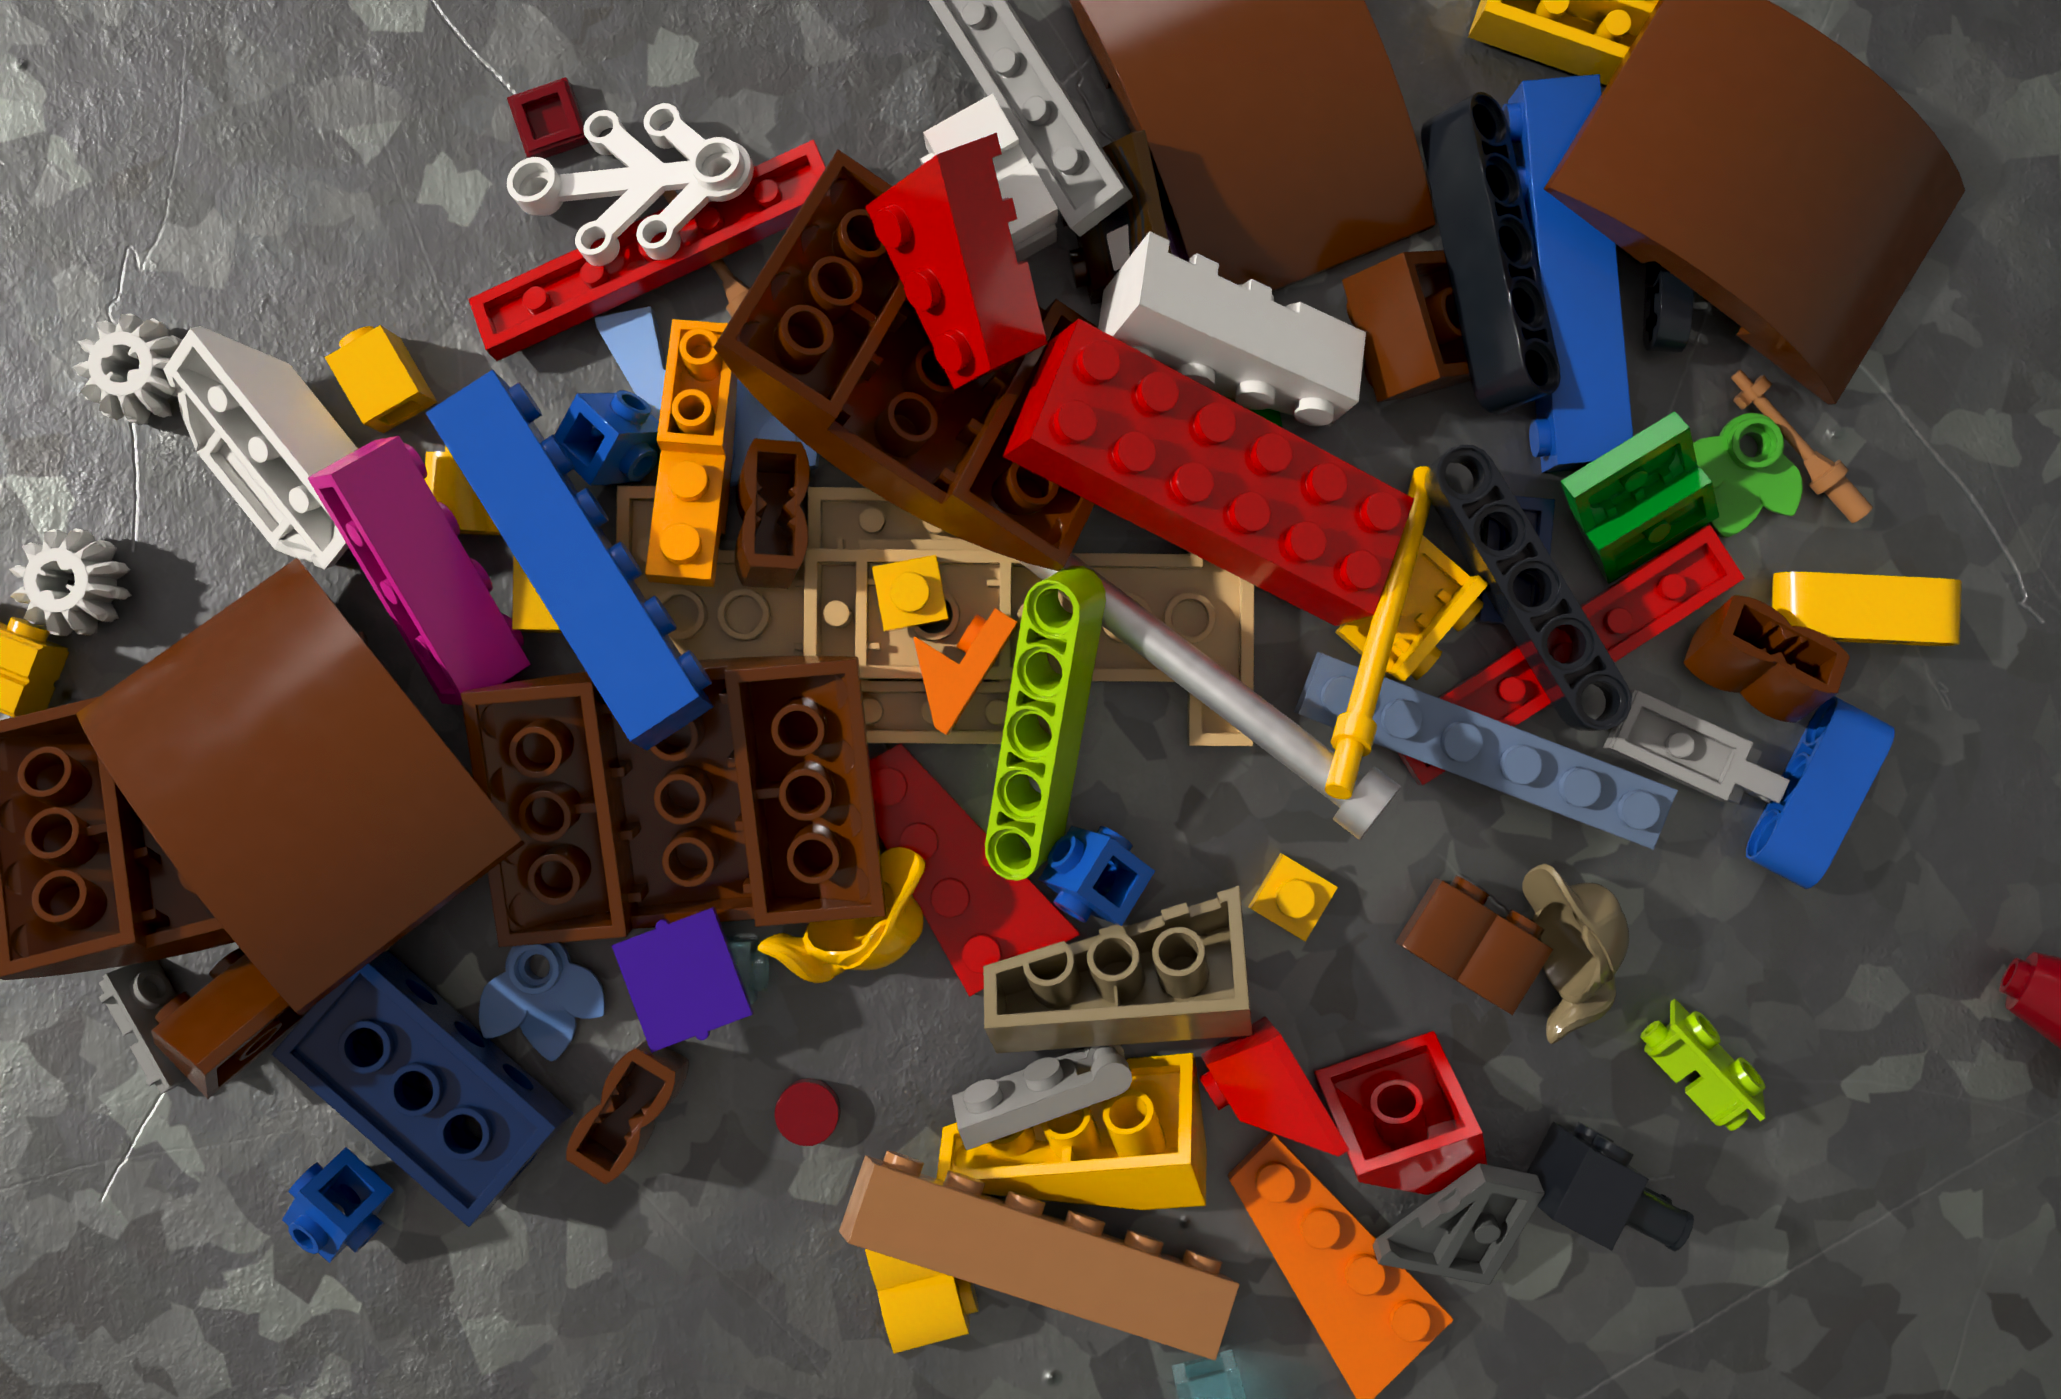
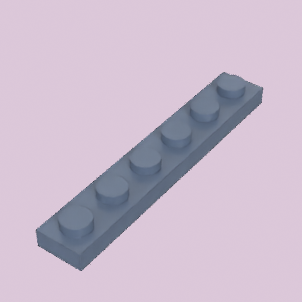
(1496, 754)

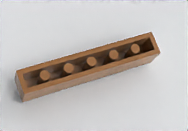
(1038, 1256)

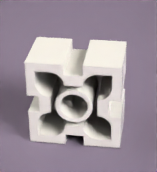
(1016, 176)

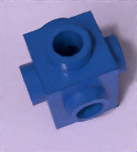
(610, 437)
(1095, 875)
(336, 1206)

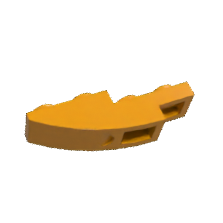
(694, 458)

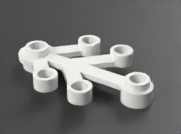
(638, 183)

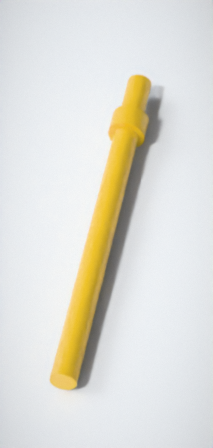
(1356, 728)

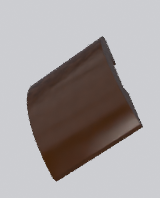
(1265, 129)
(1764, 179)
(858, 381)
(296, 786)
(736, 811)
(79, 865)

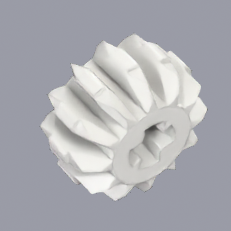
(115, 372)
(47, 579)

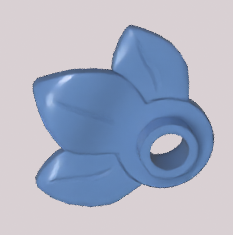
(541, 1005)

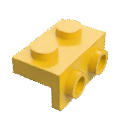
(1435, 601)

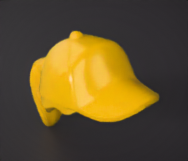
(863, 942)

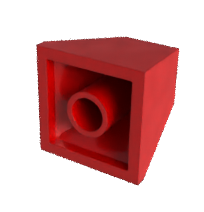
(1269, 1088)
(1403, 1116)

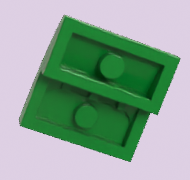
(1641, 497)

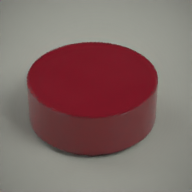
(807, 1112)

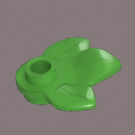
(1748, 483)

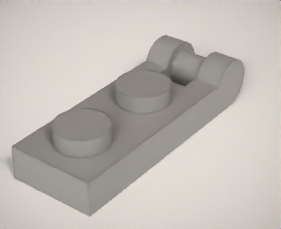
(1040, 1093)

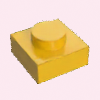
(910, 593)
(1292, 897)

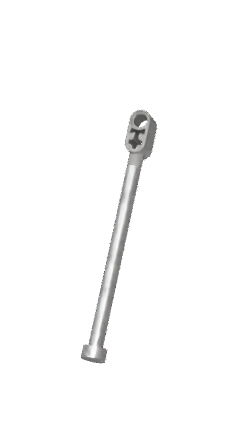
(1238, 704)

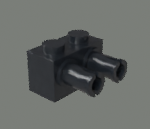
(1598, 1191)

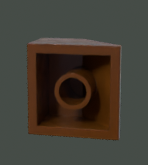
(1408, 325)
(223, 1024)

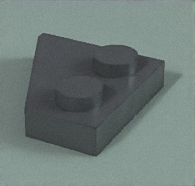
(1465, 1226)

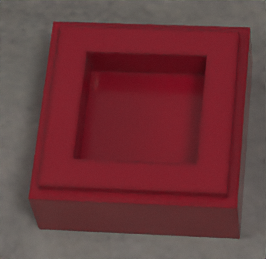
(548, 119)

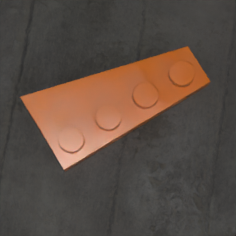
(1364, 1311)

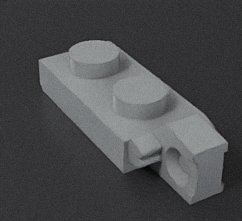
(1693, 752)

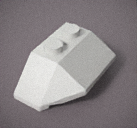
(261, 439)

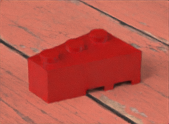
(959, 261)

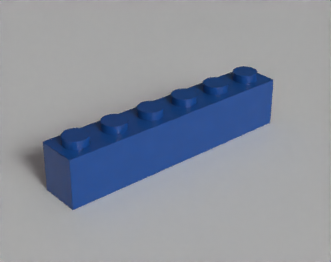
(1578, 279)
(570, 559)

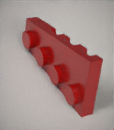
(965, 902)

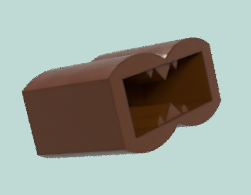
(769, 503)
(1766, 660)
(1474, 944)
(625, 1118)

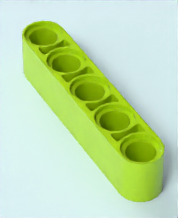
(1062, 703)

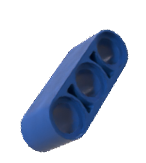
(1825, 790)

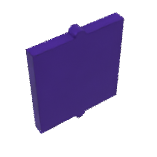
(682, 979)

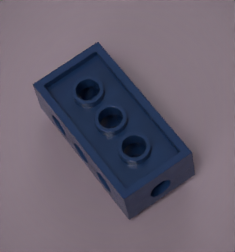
(383, 1095)

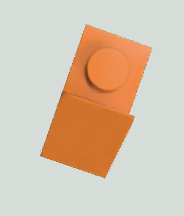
(952, 684)

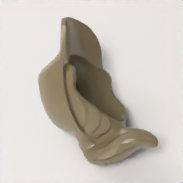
(1588, 944)

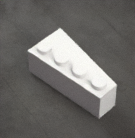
(1234, 335)

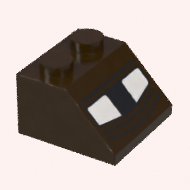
(1116, 237)

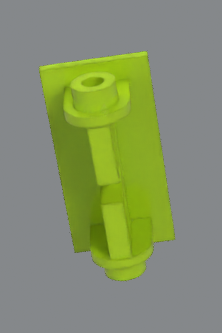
(1724, 1084)

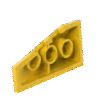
(1118, 1153)

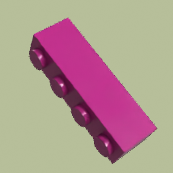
(420, 568)

